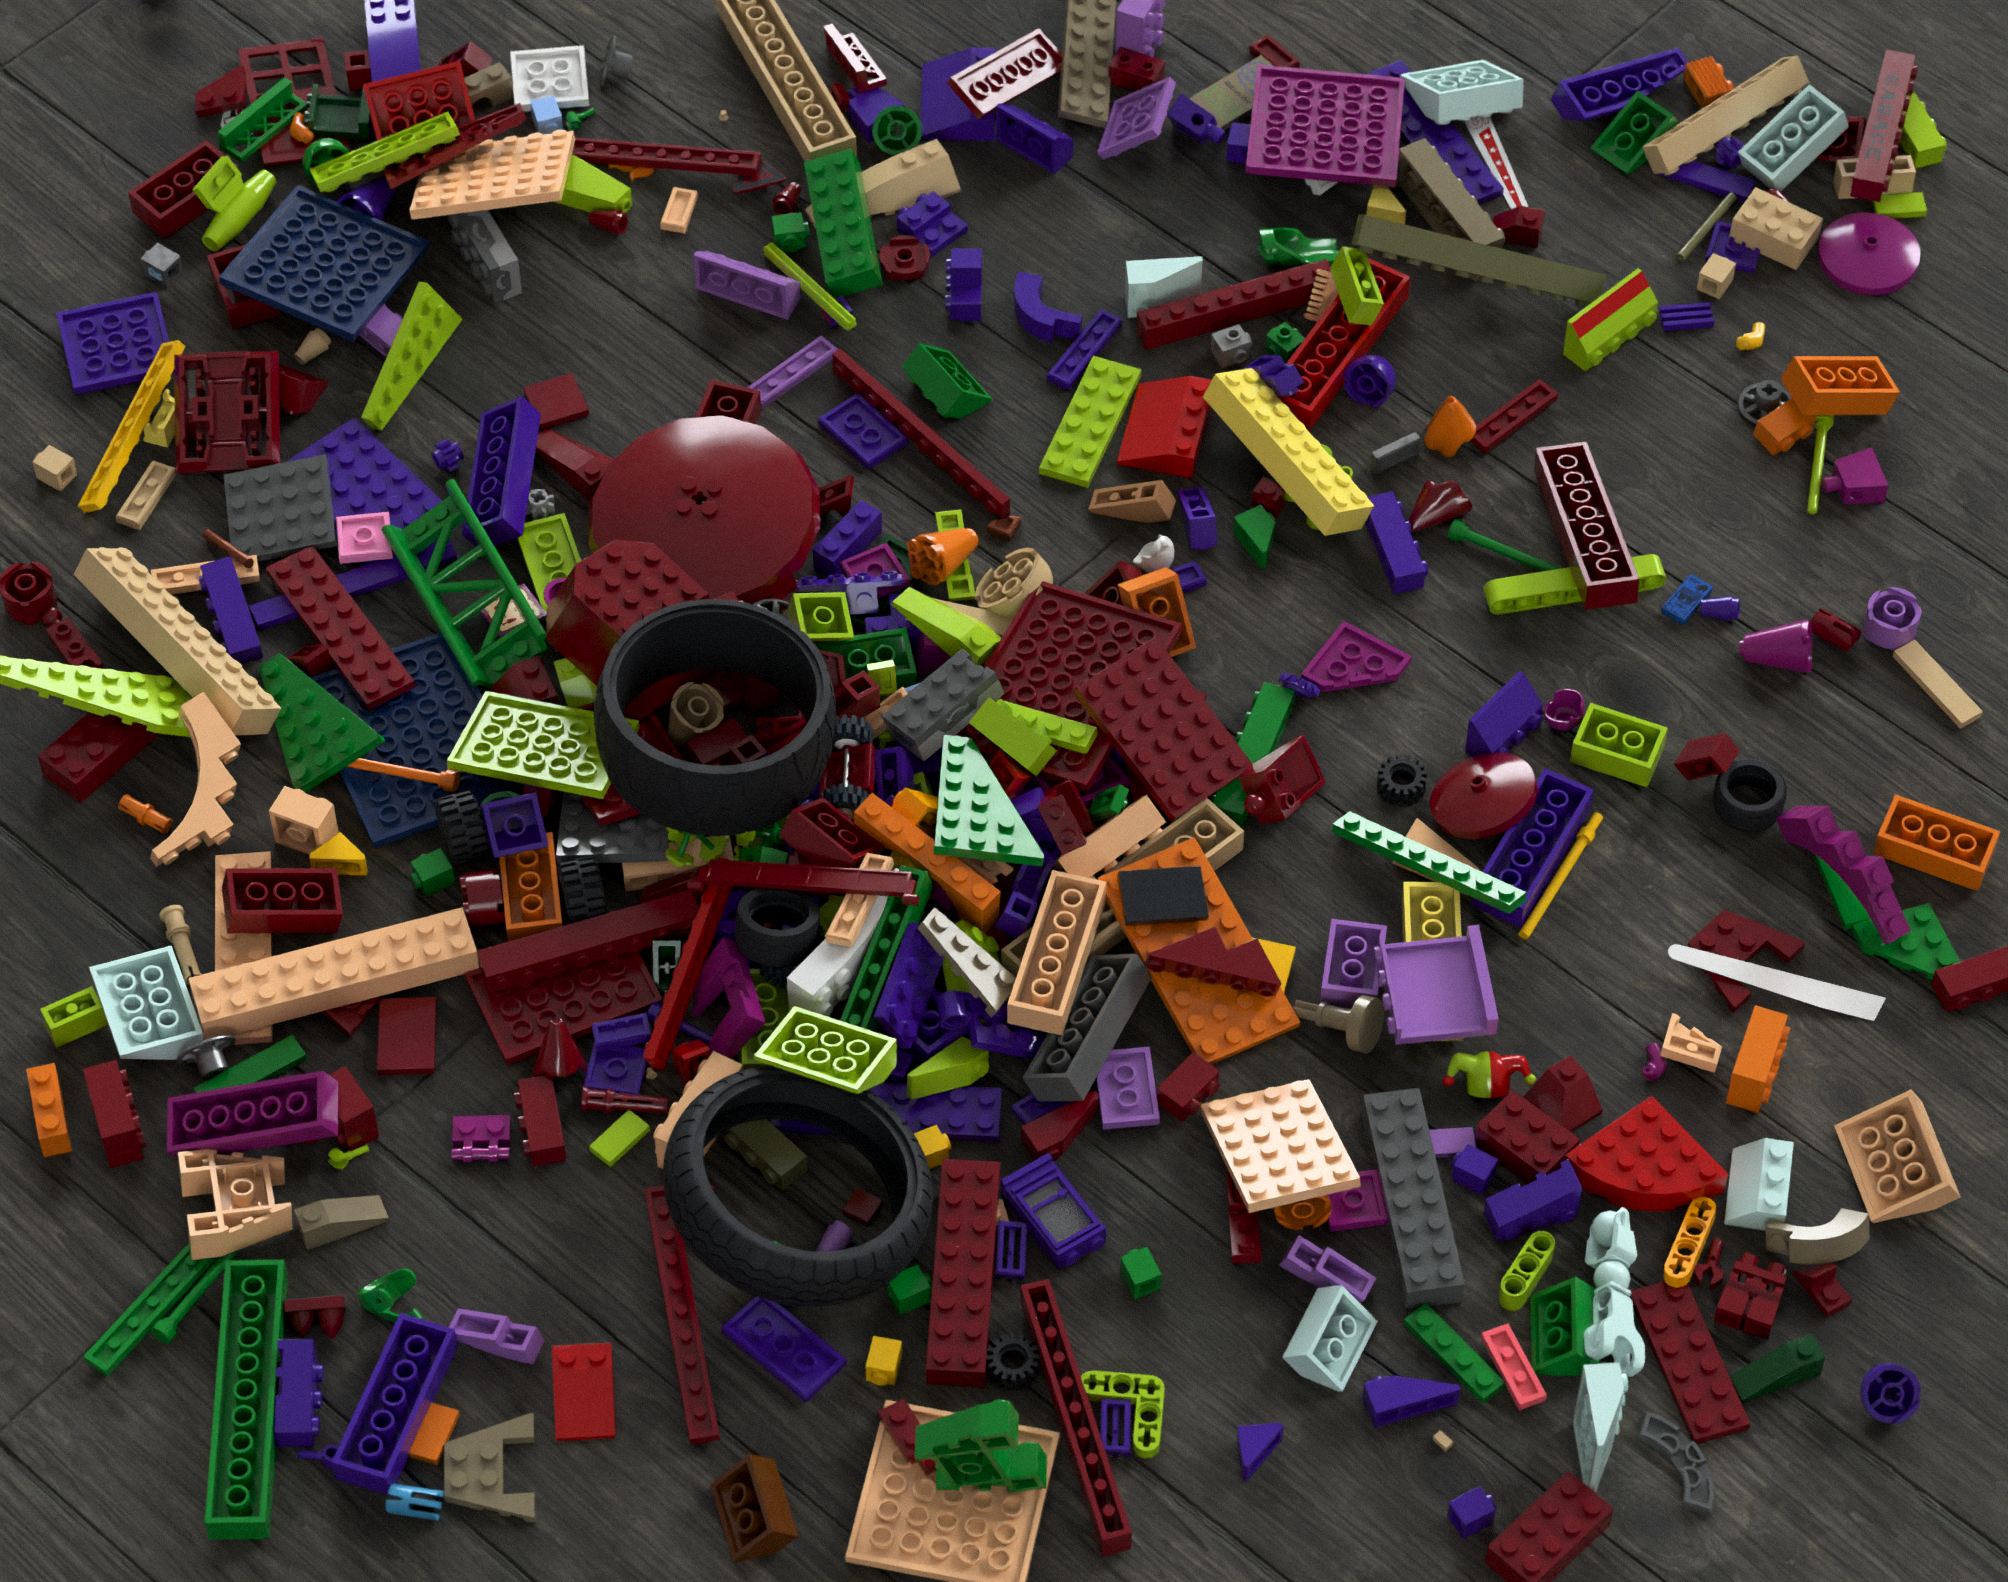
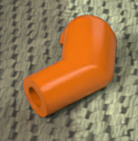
(299, 131)

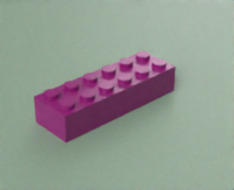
(254, 1115)

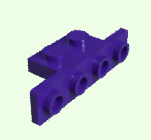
(859, 590)

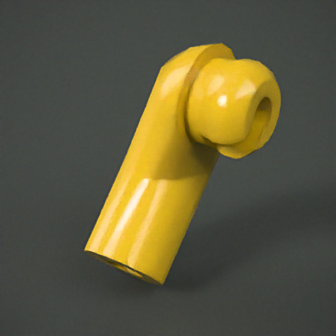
(1752, 340)

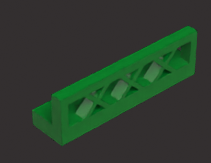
(252, 119)

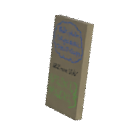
(1232, 96)

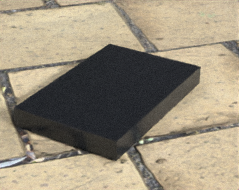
(1162, 895)

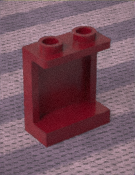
(1066, 816)

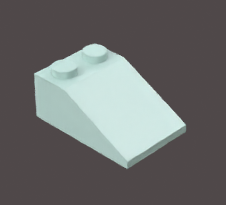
(1161, 282)

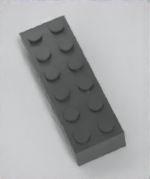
(1102, 1005)

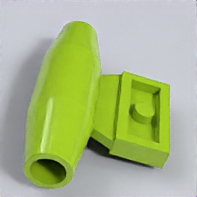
(231, 199)

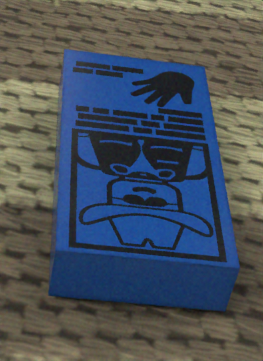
(1686, 599)

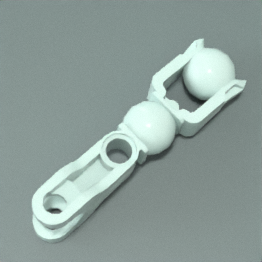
(1612, 1308)

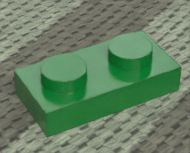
(1108, 803)

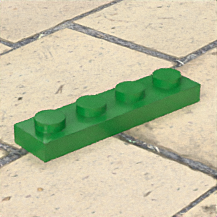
(1454, 1353)

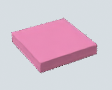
(362, 538)

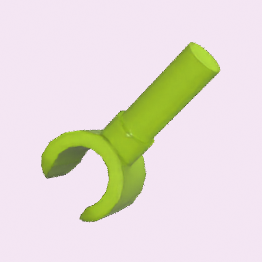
(340, 1160)

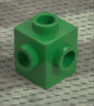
(1283, 341)

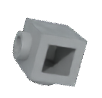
(1231, 346)

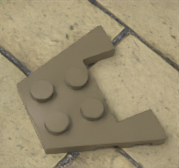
(477, 1469)

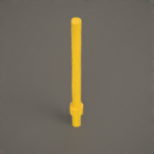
(1584, 837)

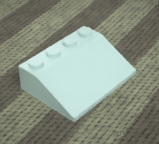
(1464, 91)
(147, 1005)
(1597, 1417)

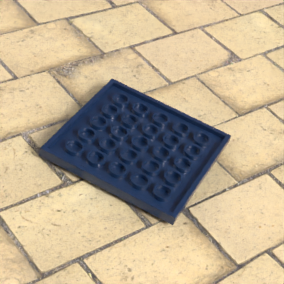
(324, 263)

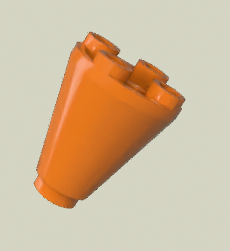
(940, 553)

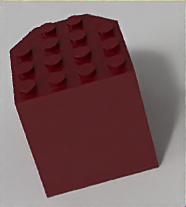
(609, 596)

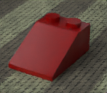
(584, 1391)

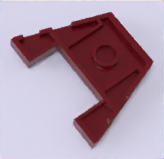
(1741, 940)

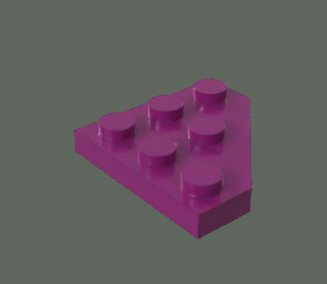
(1354, 660)

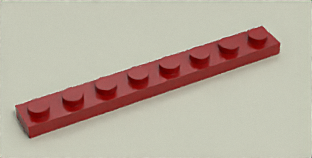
(686, 975)

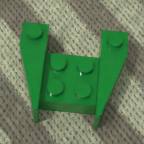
(981, 1450)

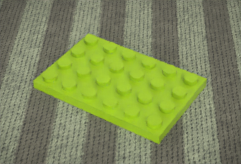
(533, 745)

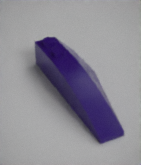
(1612, 87)

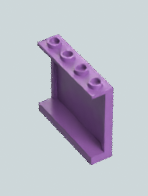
(1437, 988)

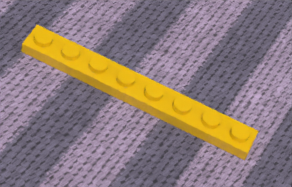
(131, 427)

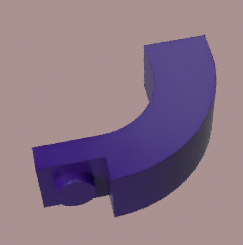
(1037, 317)

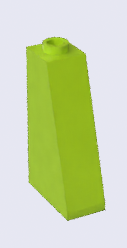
(593, 189)

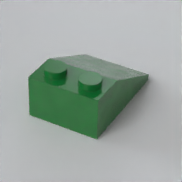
(1632, 129)

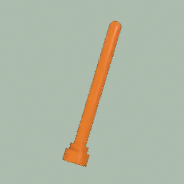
(447, 780)

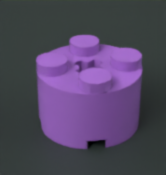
(1892, 618)

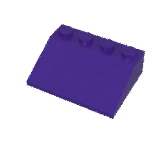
(942, 111)

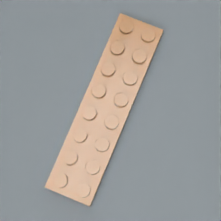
(240, 948)

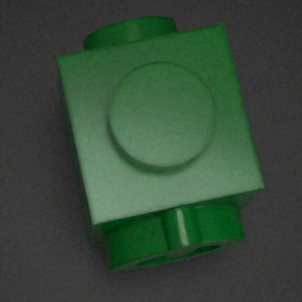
(790, 232)

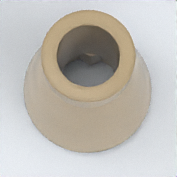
(312, 346)

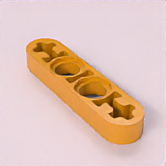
(1692, 1242)

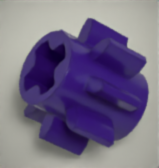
(1728, 152)
(447, 455)

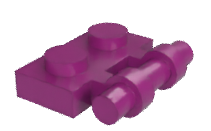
(481, 1131)

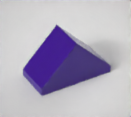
(1256, 1444)

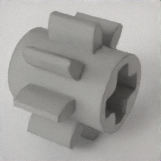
(540, 504)

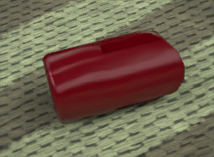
(1834, 630)

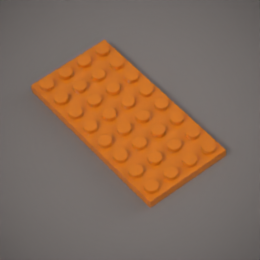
(1209, 1017)

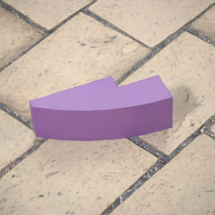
(1326, 1268)
(497, 1335)

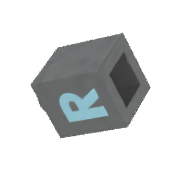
(162, 265)

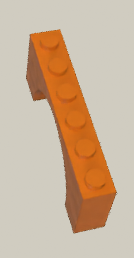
(970, 893)

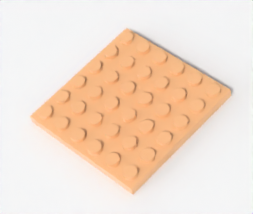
(496, 176)
(945, 1533)

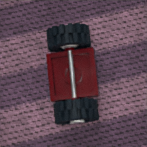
(850, 766)

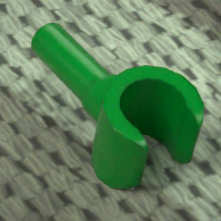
(574, 120)

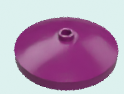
(1868, 253)

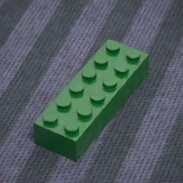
(843, 223)

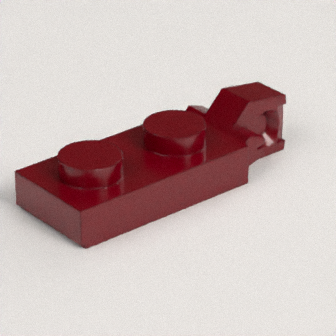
(901, 1426)

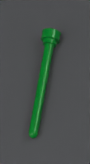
(1459, 531)
(165, 1329)

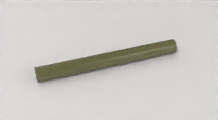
(1706, 227)

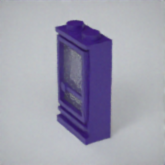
(1053, 1211)

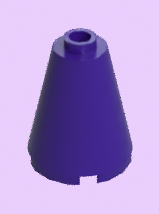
(370, 198)

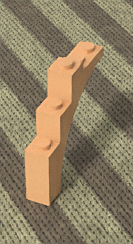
(205, 819)

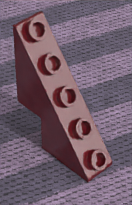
(1207, 959)

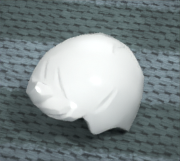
(1155, 555)

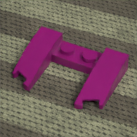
(729, 971)

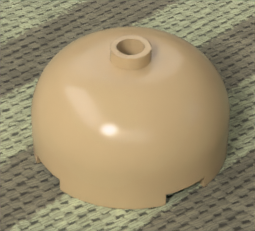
(1011, 582)

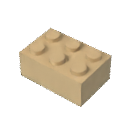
(1776, 228)

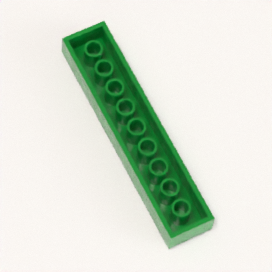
(245, 1400)

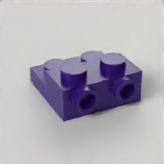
(931, 222)

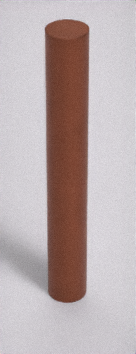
(227, 548)

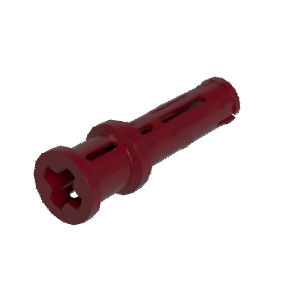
(611, 1101)

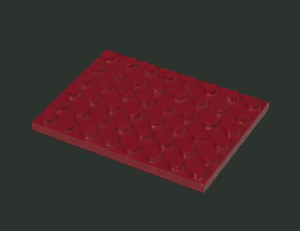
(1054, 648)

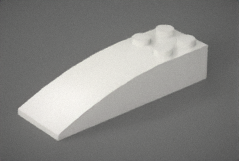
(832, 969)

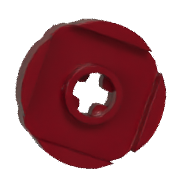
(895, 267)

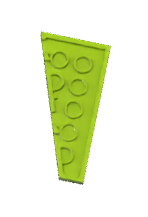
(418, 340)

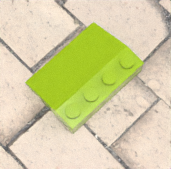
(829, 1051)

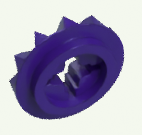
(1301, 686)

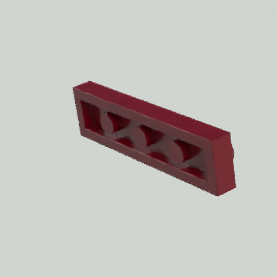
(1513, 415)

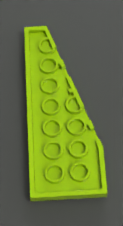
(129, 695)

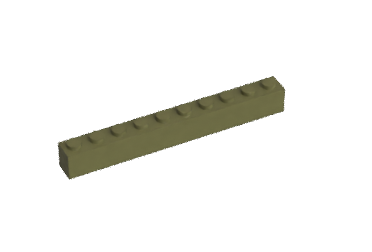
(1477, 259)

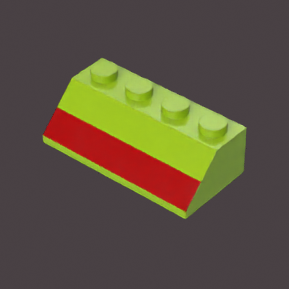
(1610, 321)

